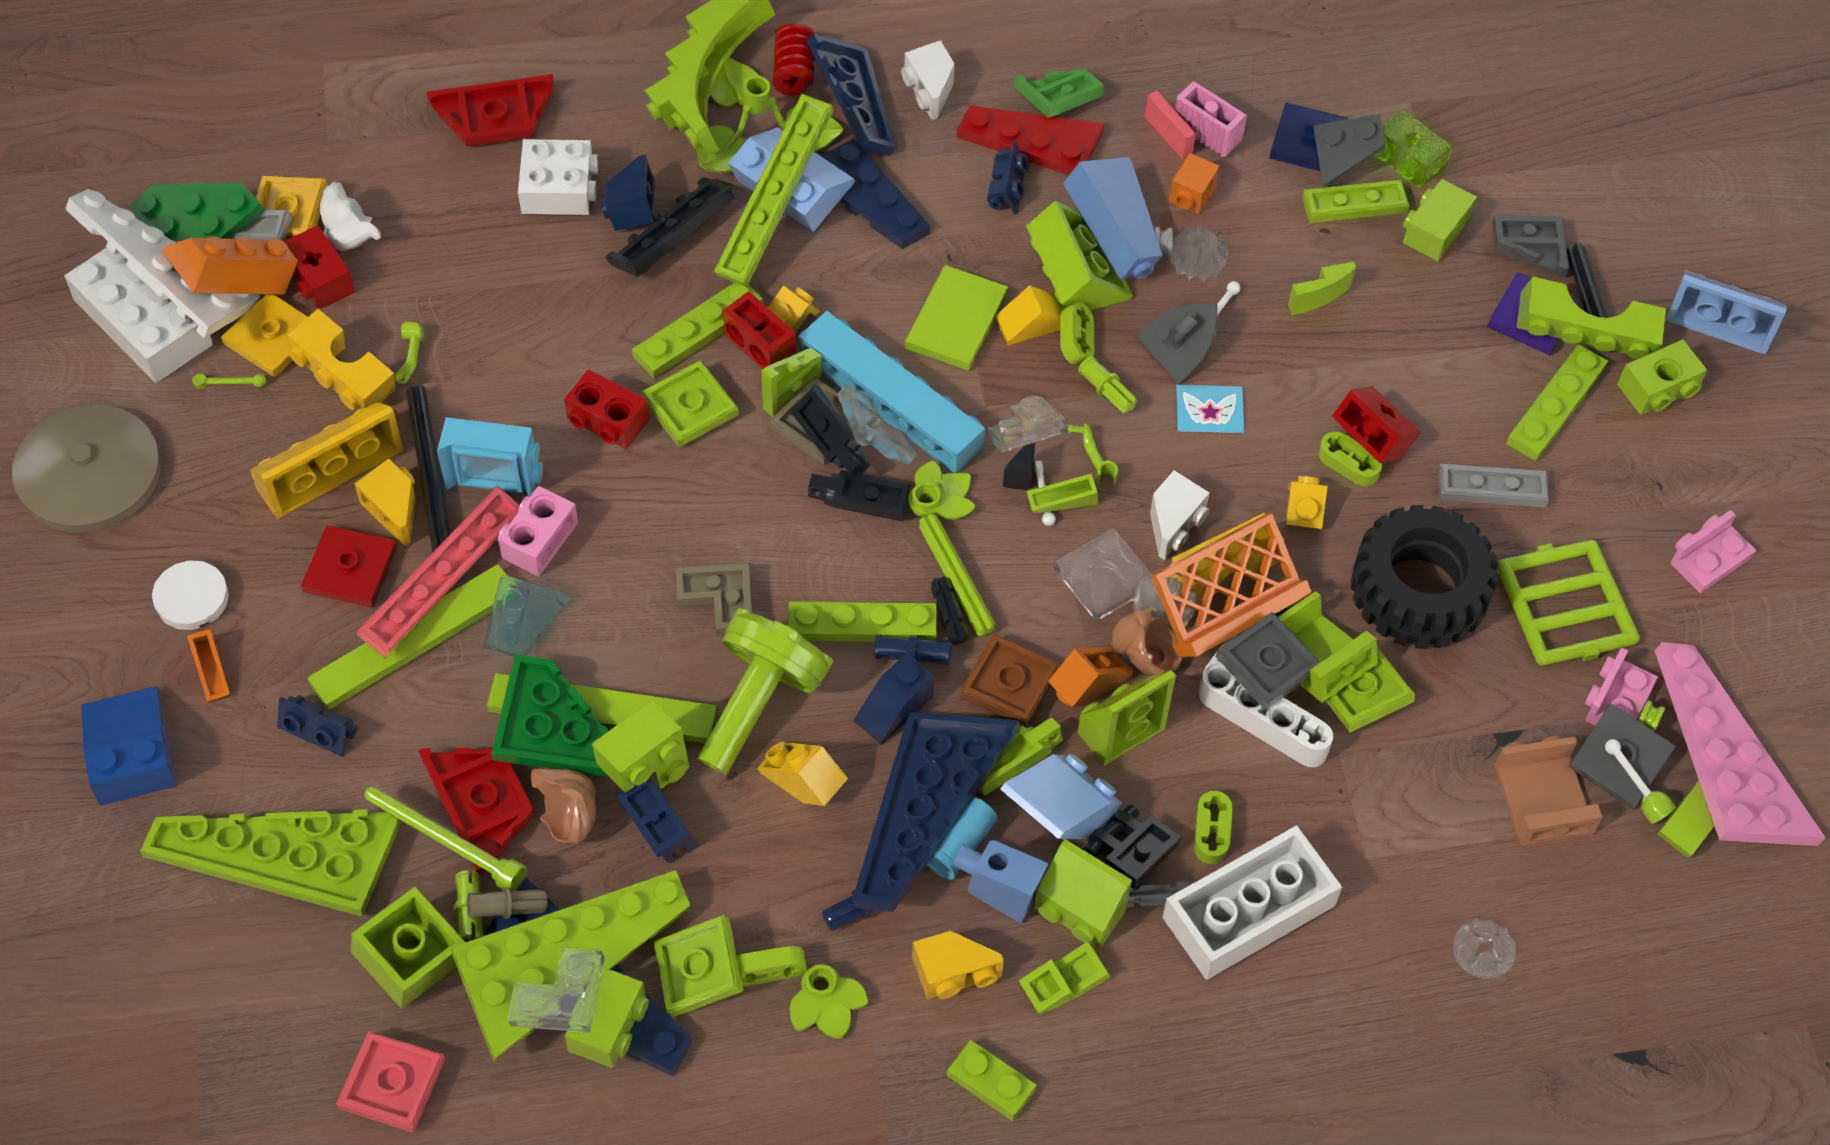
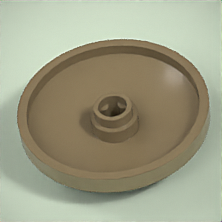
(86, 468)

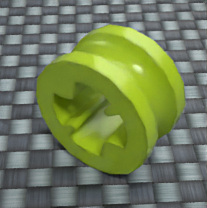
(1650, 715)

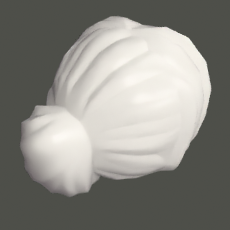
(344, 219)

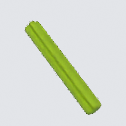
(955, 570)

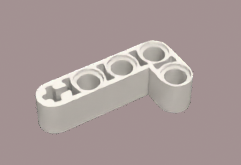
(1260, 722)

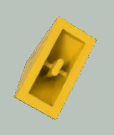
(1029, 316)

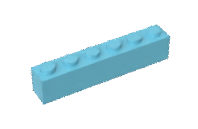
(899, 396)

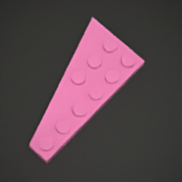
(1736, 773)

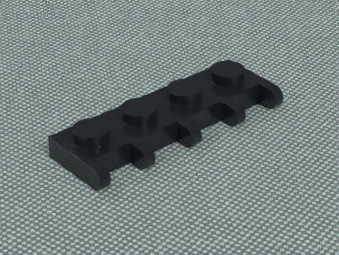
(672, 227)

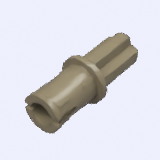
(506, 903)

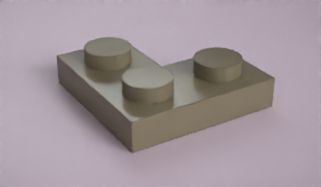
(719, 585)

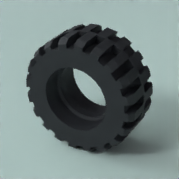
(1432, 538)

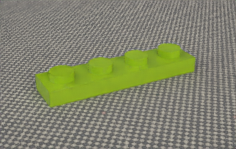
(688, 332)
(1557, 402)
(862, 620)

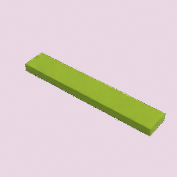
(774, 190)
(448, 617)
(614, 706)

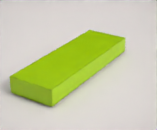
(1355, 201)

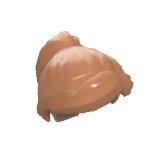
(1146, 642)
(567, 803)

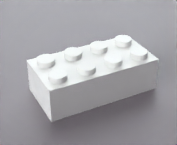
(135, 315)
(1251, 902)

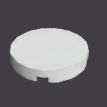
(190, 595)

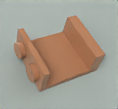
(1544, 791)

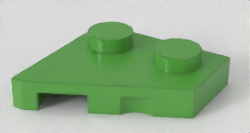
(1060, 90)

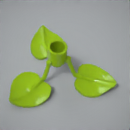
(743, 85)

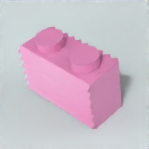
(1211, 118)

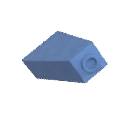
(1116, 214)

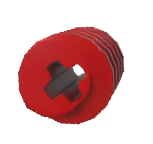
(792, 59)

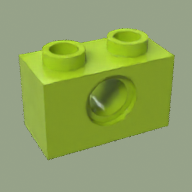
(1662, 377)

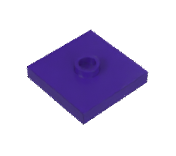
(1506, 316)

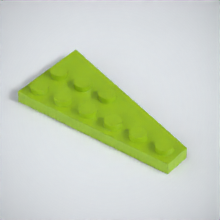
(292, 854)

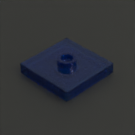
(1296, 136)

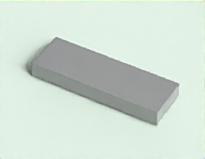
(1493, 485)

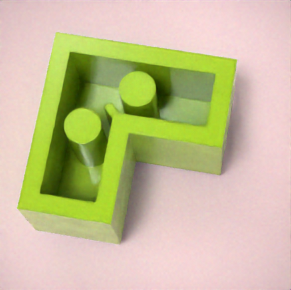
(643, 748)

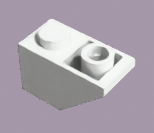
(930, 75)
(1175, 510)

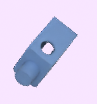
(1002, 877)

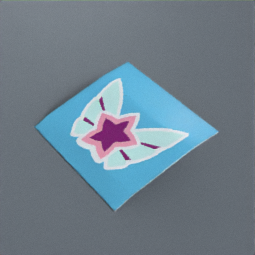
(1210, 408)

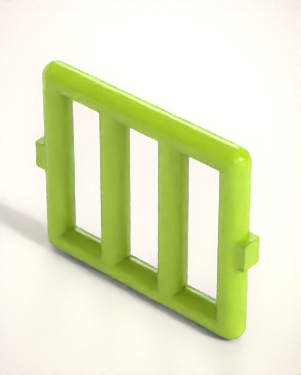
(1601, 576)

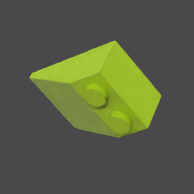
(1127, 717)

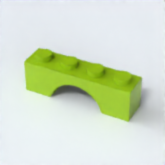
(1550, 311)

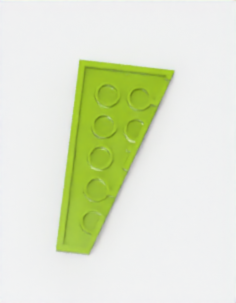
(533, 949)

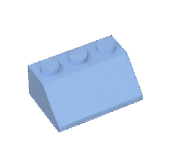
(817, 190)
(1726, 312)

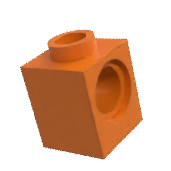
(1194, 183)

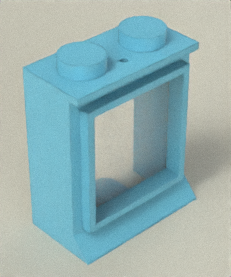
(489, 456)

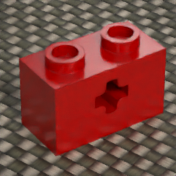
(319, 268)
(1376, 424)

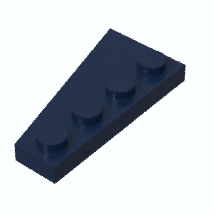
(877, 196)

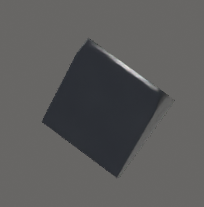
(1020, 468)

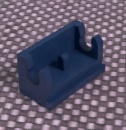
(656, 820)

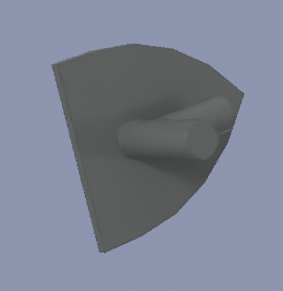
(1181, 338)

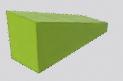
(1064, 495)

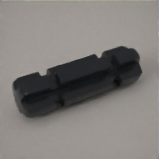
(949, 610)

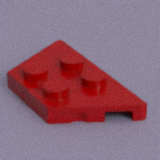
(493, 109)
(479, 797)

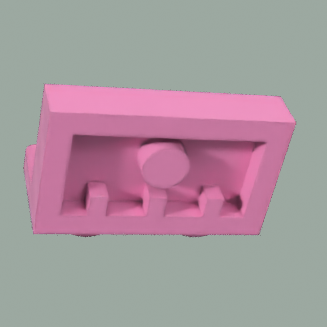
(1711, 552)
(1624, 687)

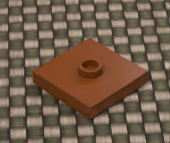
(1009, 680)

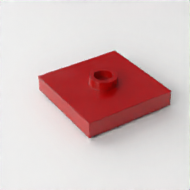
(349, 566)

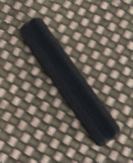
(1585, 281)

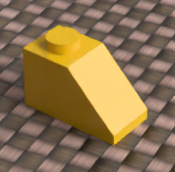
(390, 498)

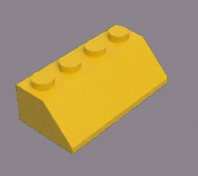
(328, 459)

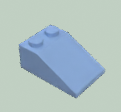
(1064, 797)

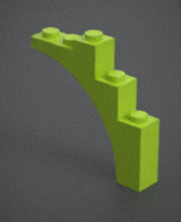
(695, 63)

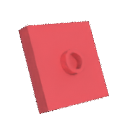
(390, 1081)

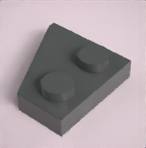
(1347, 144)
(1532, 240)

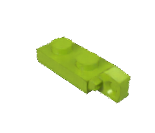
(1025, 751)

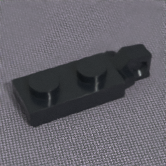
(830, 432)
(861, 494)

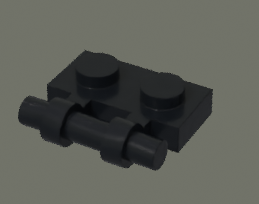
(1141, 851)

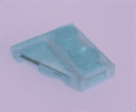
(520, 615)

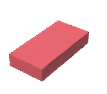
(1170, 124)

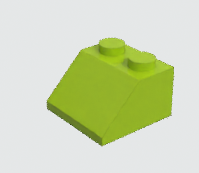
(1083, 894)

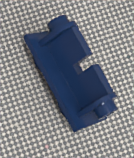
(1010, 169)
(306, 722)

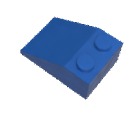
(126, 746)

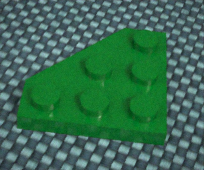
(197, 209)
(545, 720)

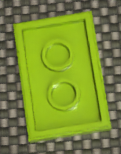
(956, 317)

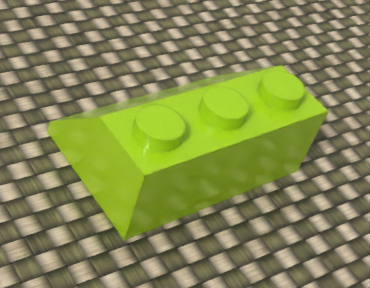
(1075, 259)

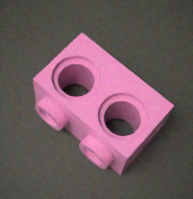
(544, 533)

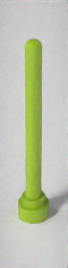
(505, 872)

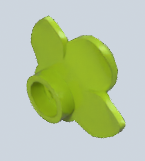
(943, 490)
(826, 1007)

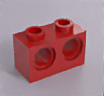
(758, 331)
(610, 404)

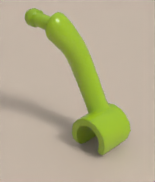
(414, 333)
(1102, 467)

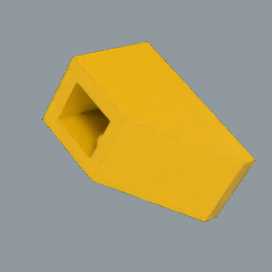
(803, 772)
(954, 963)

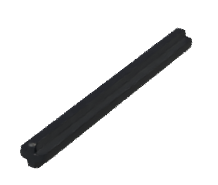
(428, 465)

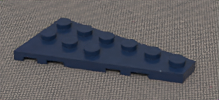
(929, 787)

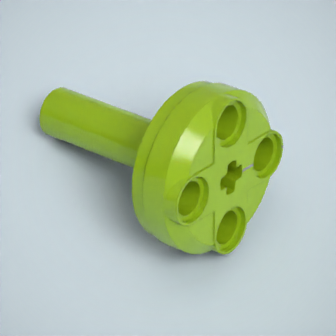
(773, 656)

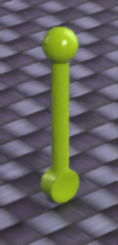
(200, 380)

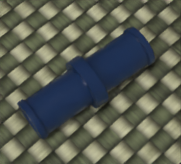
(920, 650)

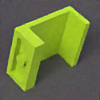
(1339, 655)

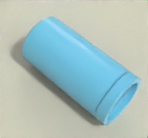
(968, 830)

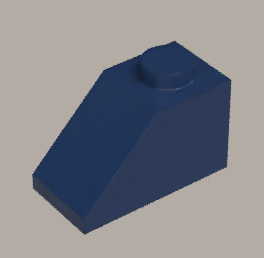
(630, 196)
(898, 691)

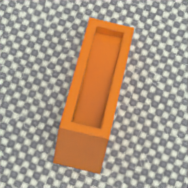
(209, 665)

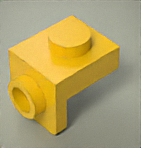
(793, 306)
(1306, 503)

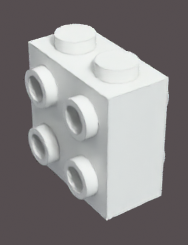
(557, 177)

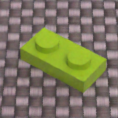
(991, 1080)

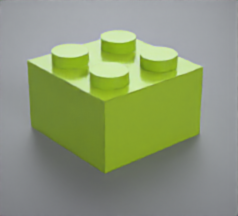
(406, 947)

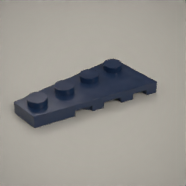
(856, 91)

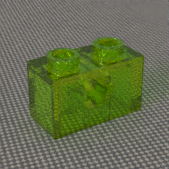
(1413, 149)

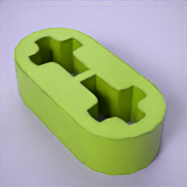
(1077, 332)
(1349, 458)
(1221, 828)
(771, 965)

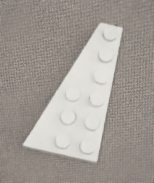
(144, 249)

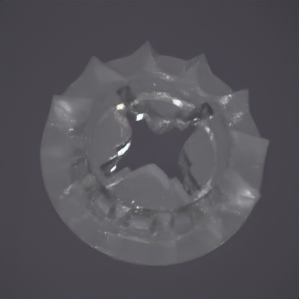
(1484, 964)

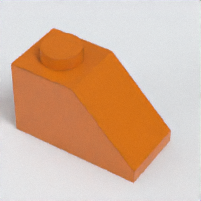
(1089, 675)

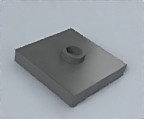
(1267, 660)
(1639, 745)

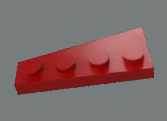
(1046, 141)

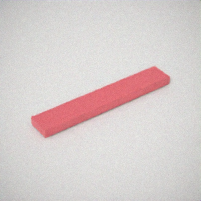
(438, 573)

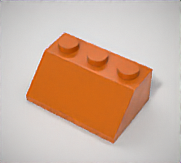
(233, 265)

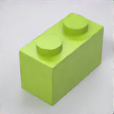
(1439, 219)
(617, 1007)

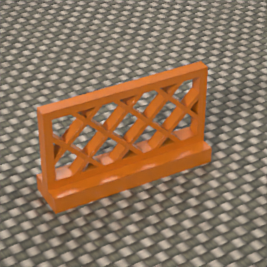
(1234, 617)

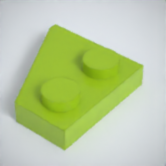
(787, 377)

